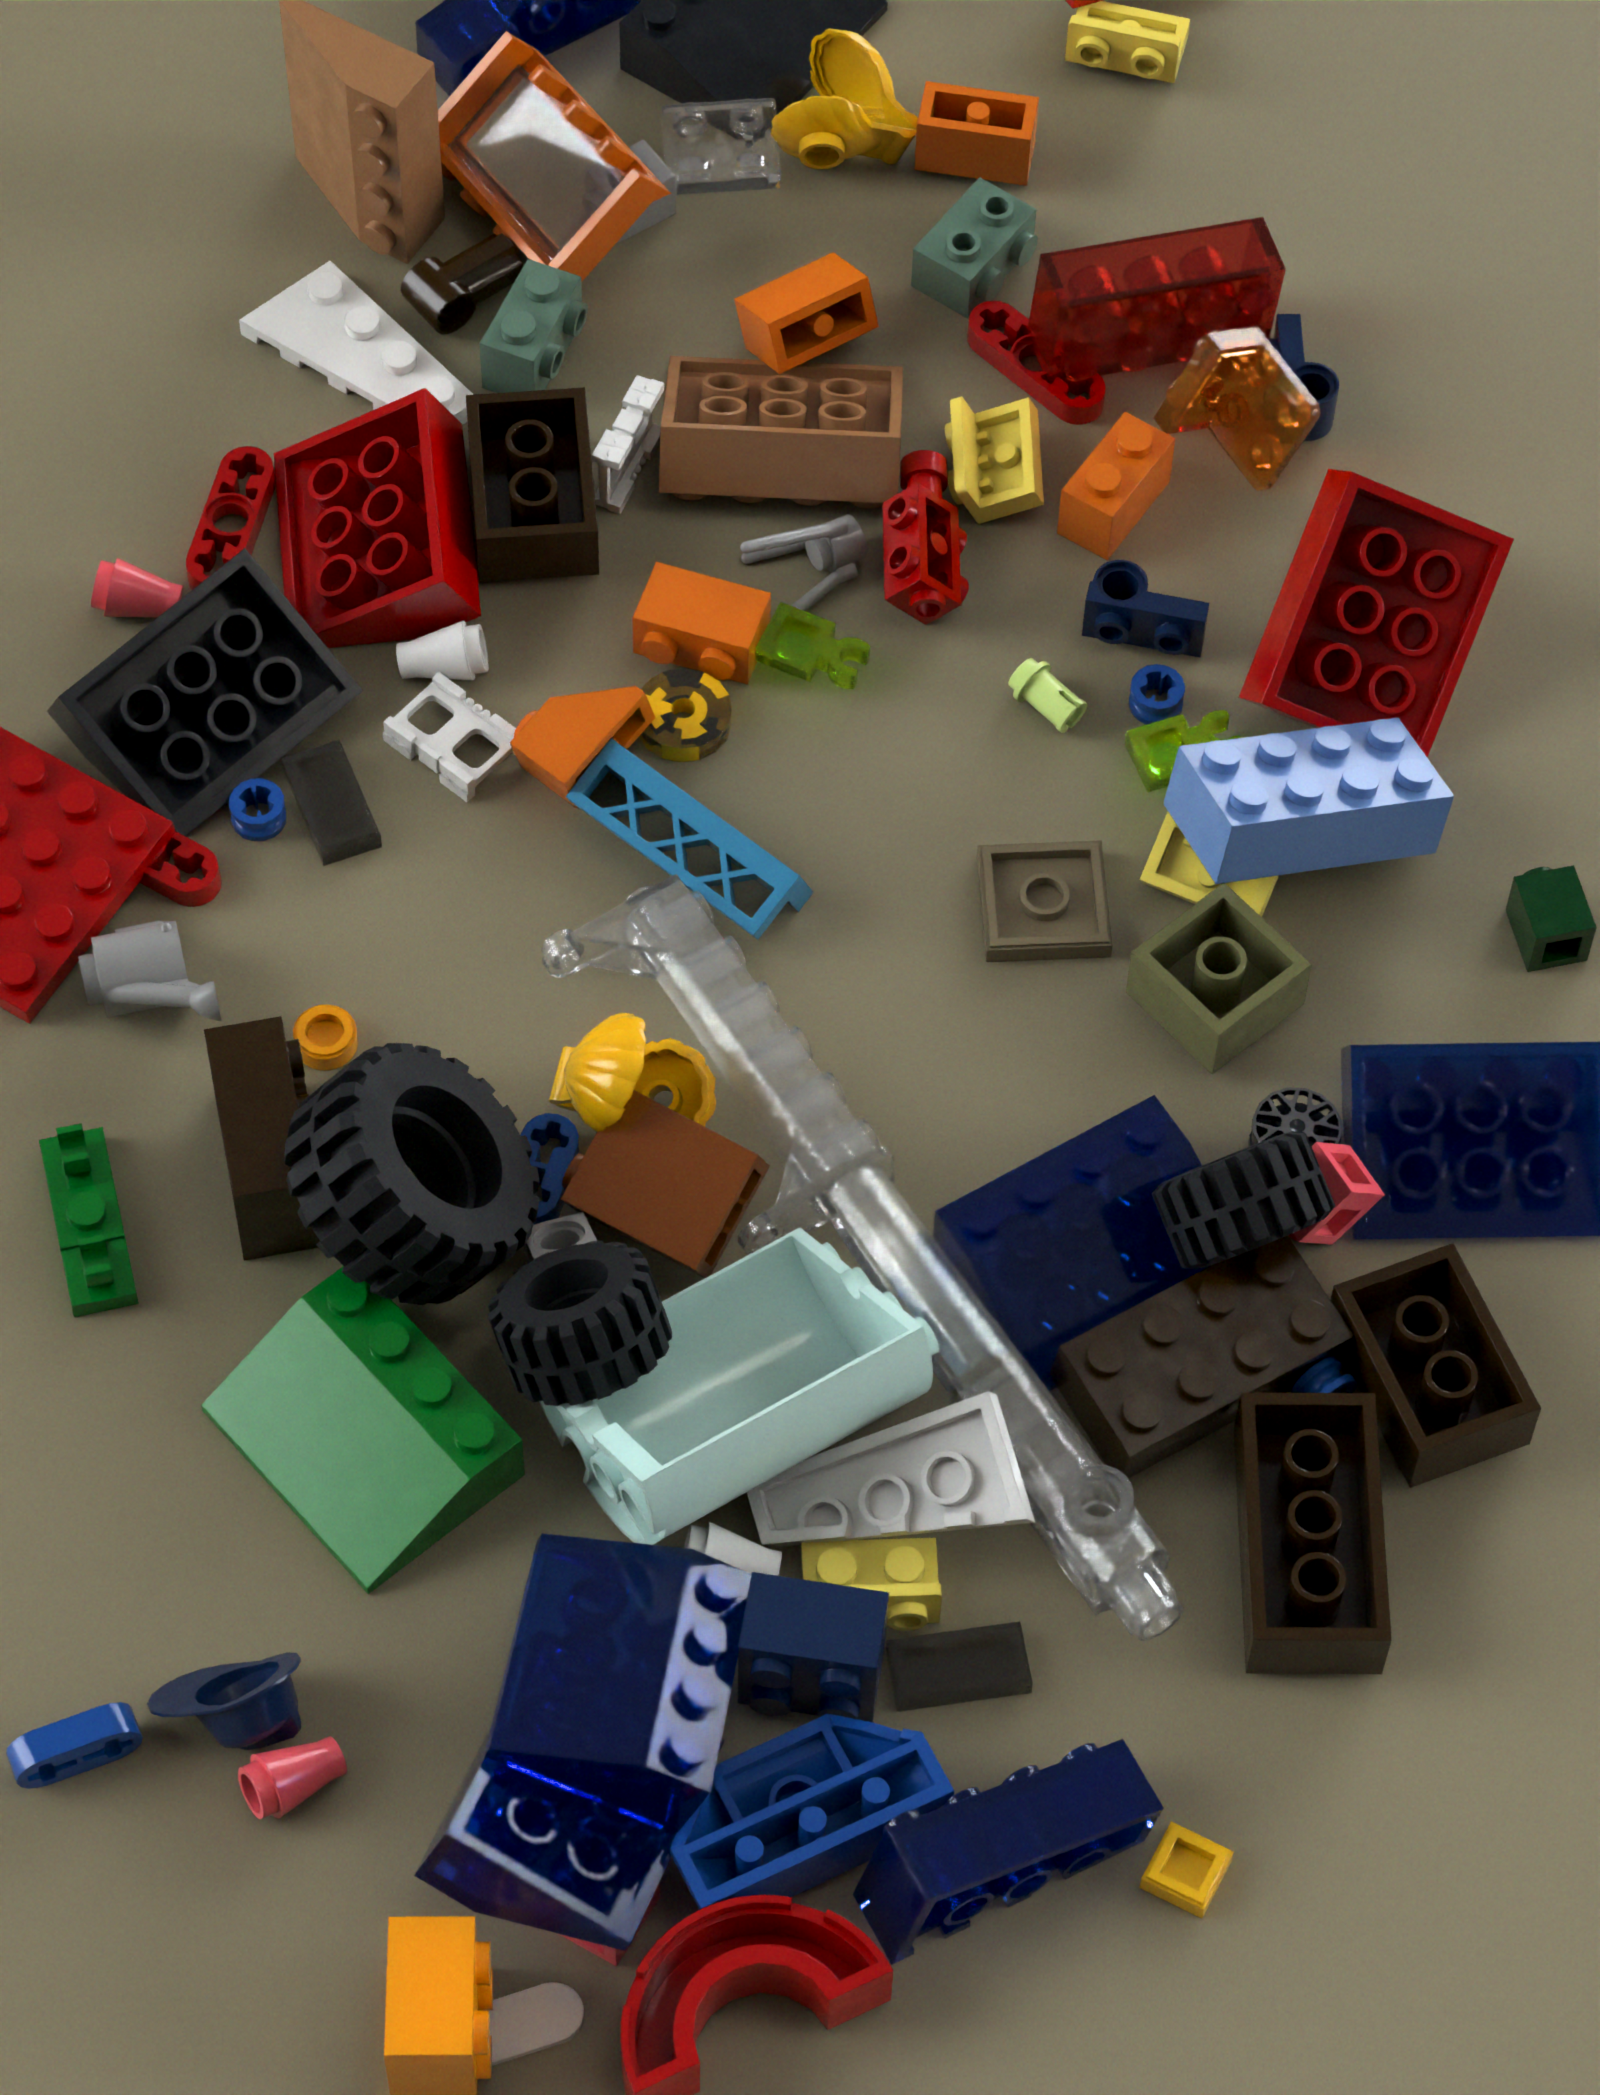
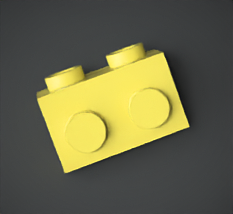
(1127, 40)
(995, 458)

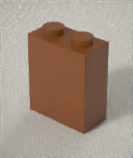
(665, 1183)

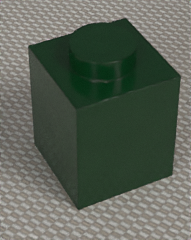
(1550, 918)

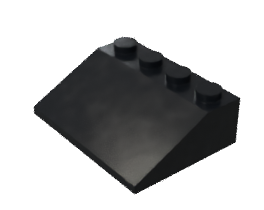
(733, 46)
(205, 696)

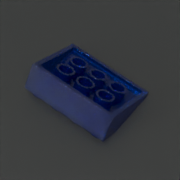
(1476, 1138)
(1072, 1232)
(621, 1674)
(545, 1856)

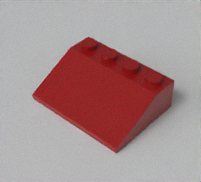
(379, 525)
(1375, 610)

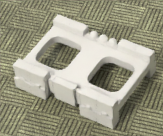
(628, 444)
(438, 748)

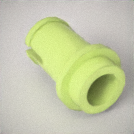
(1046, 694)

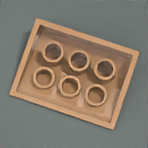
(365, 127)
(784, 435)

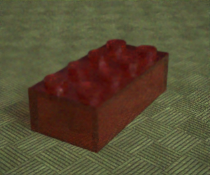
(1151, 297)

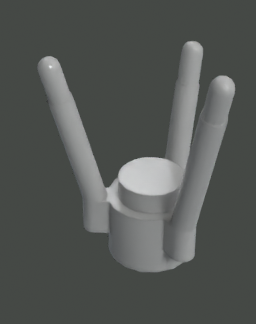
(828, 546)

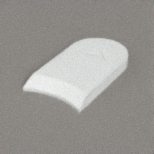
(534, 2020)

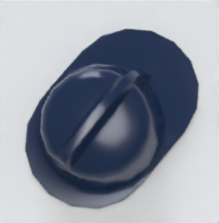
(237, 1702)

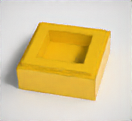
(1186, 1869)

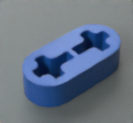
(551, 1175)
(74, 1745)

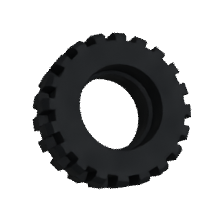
(366, 1205)

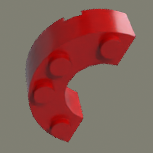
(732, 1953)

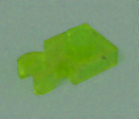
(805, 642)
(1156, 744)

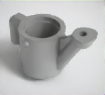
(142, 971)

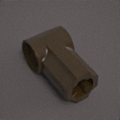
(450, 290)

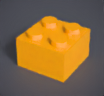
(437, 2006)

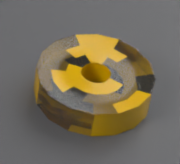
(693, 736)

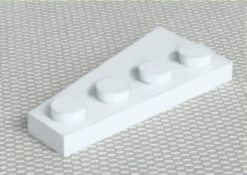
(351, 341)
(909, 1479)

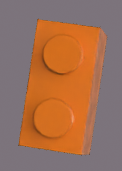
(976, 133)
(806, 312)
(1115, 485)
(700, 622)

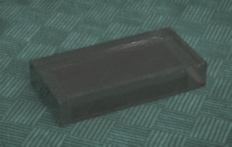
(331, 802)
(958, 1666)

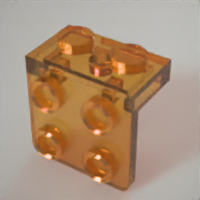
(1245, 400)

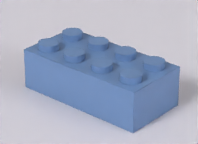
(1307, 800)

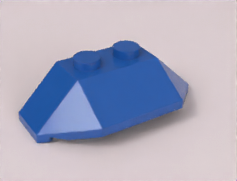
(804, 1808)

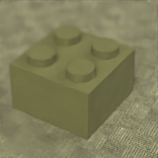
(1218, 978)

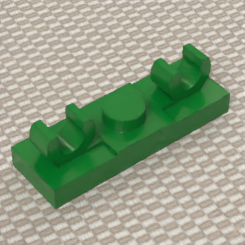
(88, 1220)

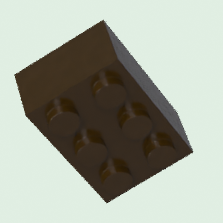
(532, 485)
(256, 1093)
(1435, 1365)

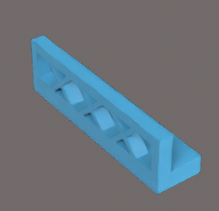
(706, 830)

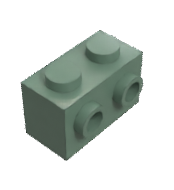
(974, 247)
(532, 329)

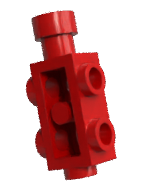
(923, 541)

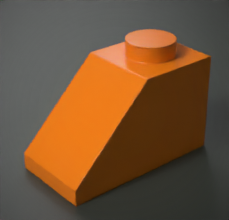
(573, 729)

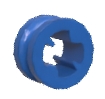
(1165, 680)
(251, 793)
(1325, 1378)

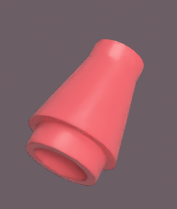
(131, 591)
(288, 1776)

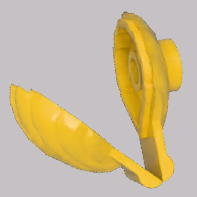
(853, 111)
(615, 1061)

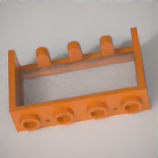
(541, 160)

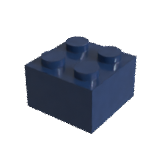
(811, 1647)

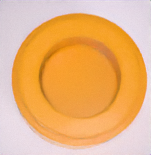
(326, 1037)

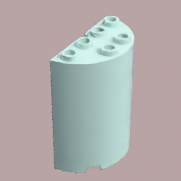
(754, 1381)

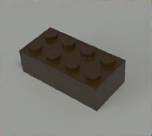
(1186, 1354)
(1311, 1534)

